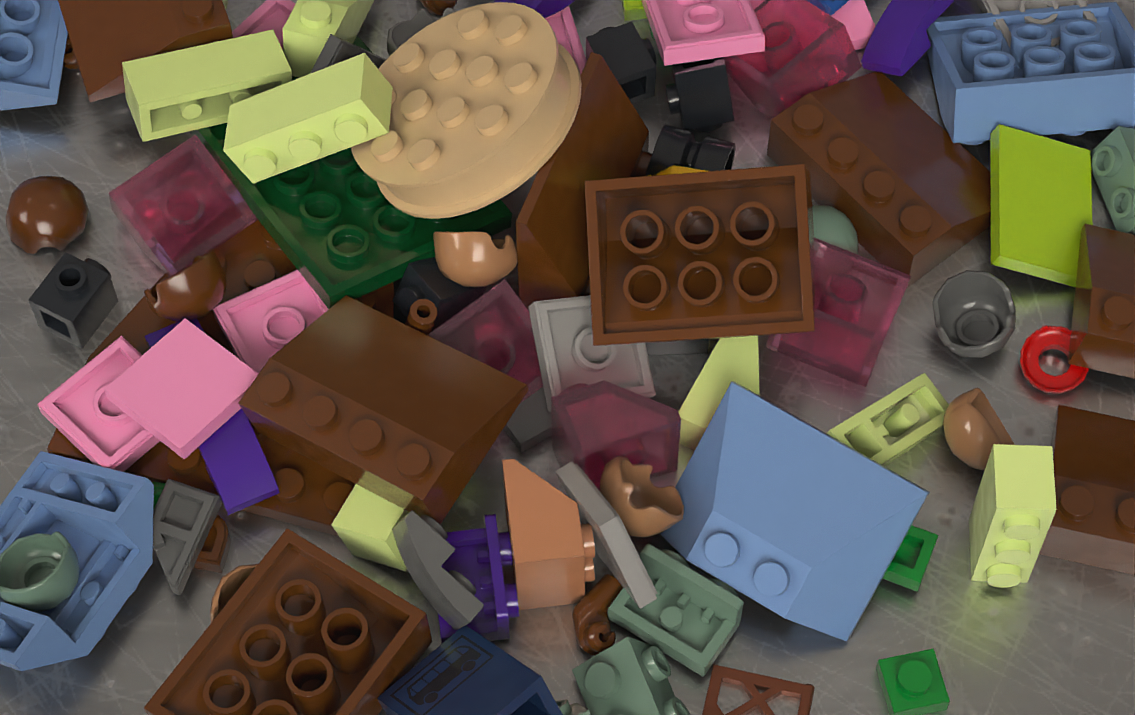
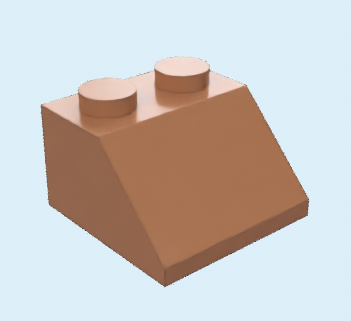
(547, 541)

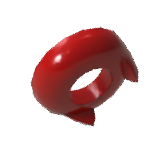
(1045, 339)

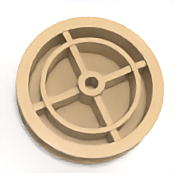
(472, 110)

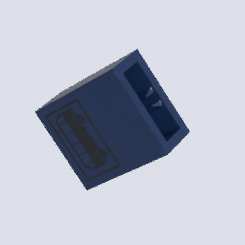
(469, 679)

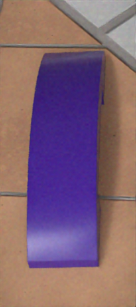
(901, 35)
(233, 455)

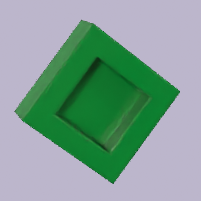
(912, 558)
(912, 683)

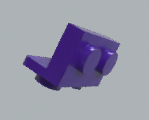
(480, 559)

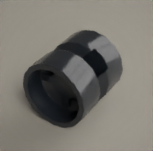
(680, 148)

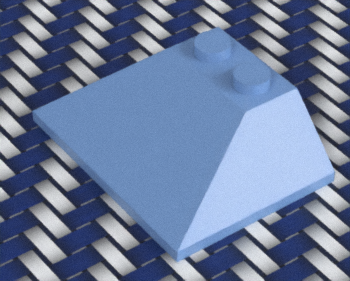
(791, 514)
(111, 530)

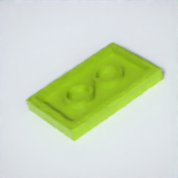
(1038, 204)

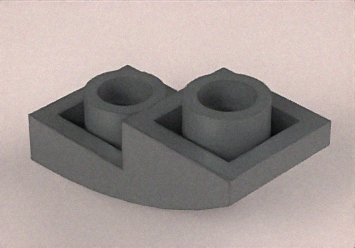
(424, 551)

